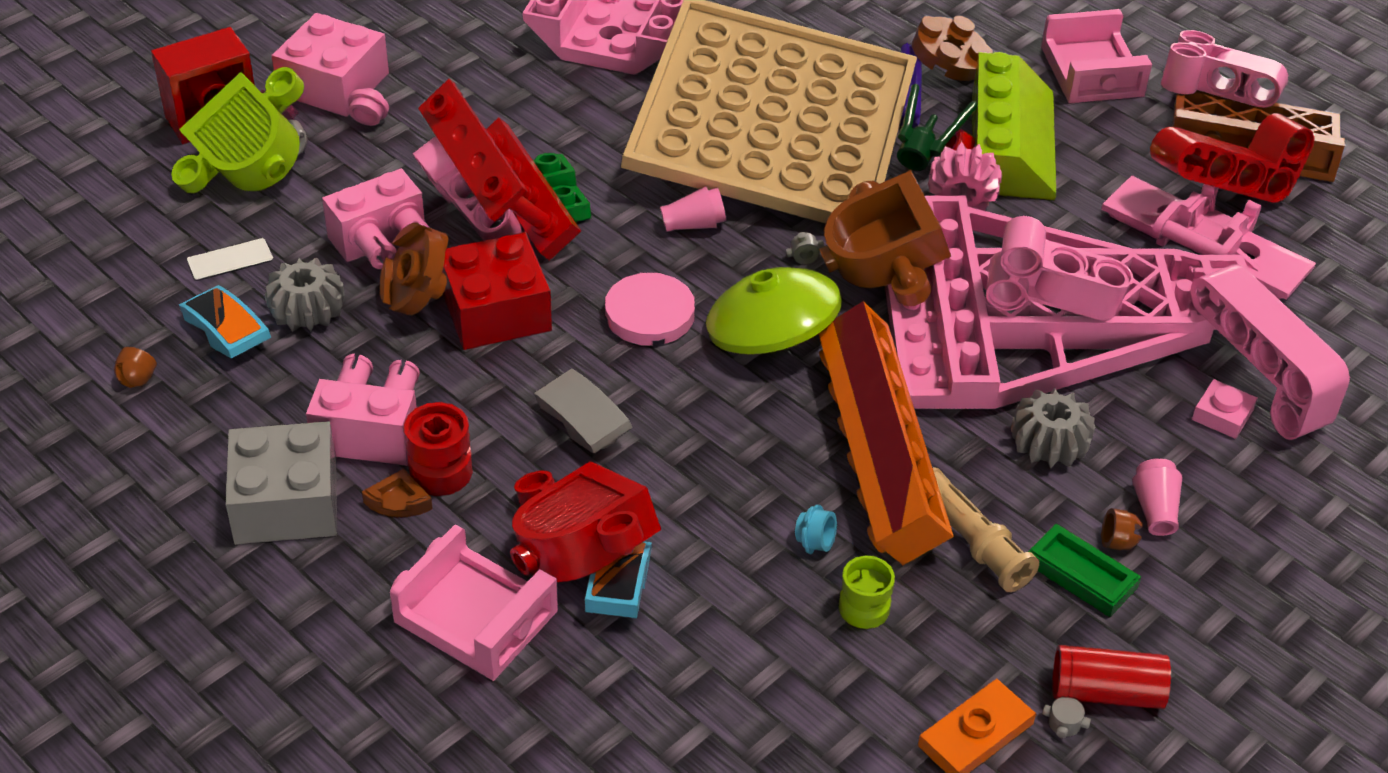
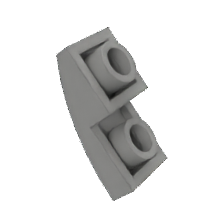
(584, 410)

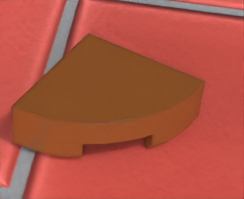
(397, 496)

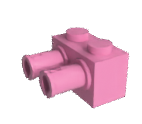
(371, 214)
(364, 417)

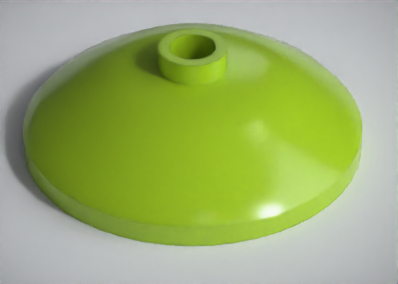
(773, 310)

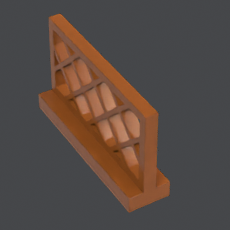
(1239, 129)

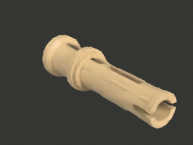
(988, 541)

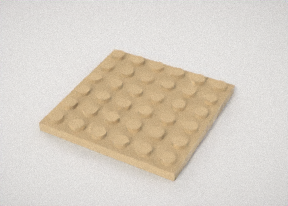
(769, 111)

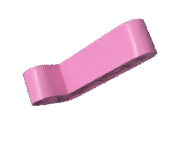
(1280, 345)

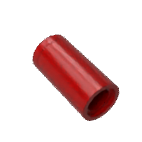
(1111, 676)

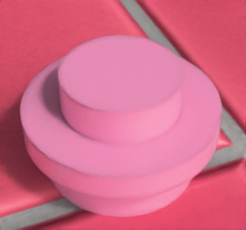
(367, 106)

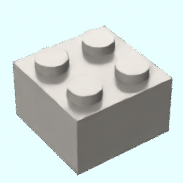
(281, 483)

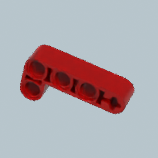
(1261, 171)

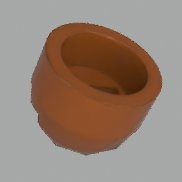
(134, 367)
(1119, 530)

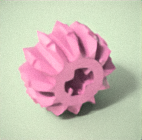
(966, 174)

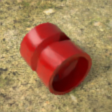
(438, 448)

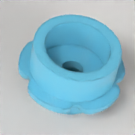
(816, 529)

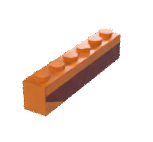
(883, 436)

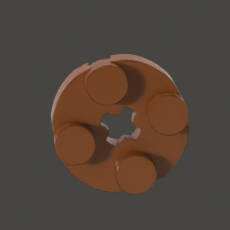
(949, 45)
(416, 269)

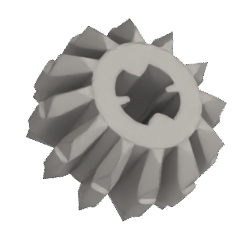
(304, 294)
(1052, 428)

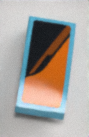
(226, 321)
(619, 585)

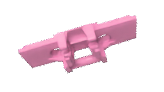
(1208, 231)

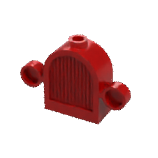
(579, 521)

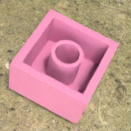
(333, 61)

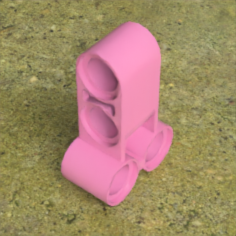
(1195, 65)
(454, 189)
(1053, 274)

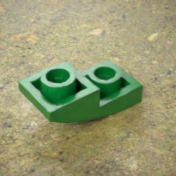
(563, 181)

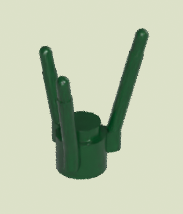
(920, 143)

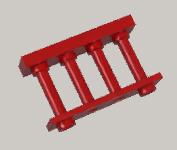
(499, 170)

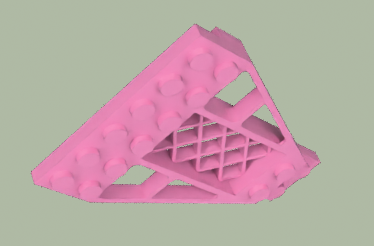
(953, 334)

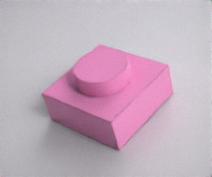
(1224, 408)

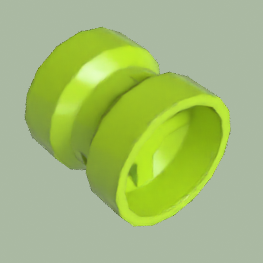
(866, 592)

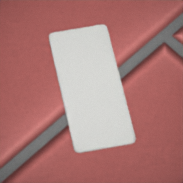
(229, 258)

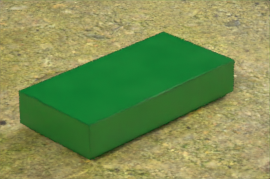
(1084, 570)

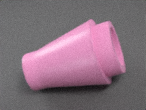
(695, 211)
(1159, 494)

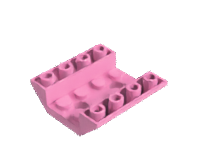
(582, 29)

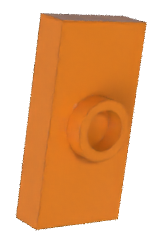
(976, 729)

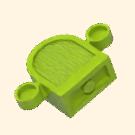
(243, 135)

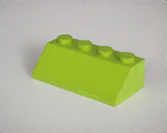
(1016, 124)

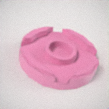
(649, 308)

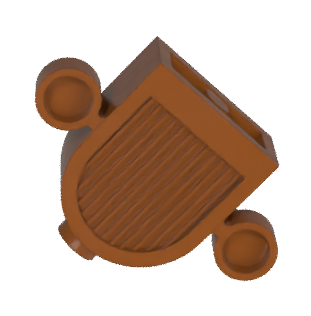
(886, 238)

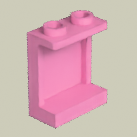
(1093, 58)
(472, 604)

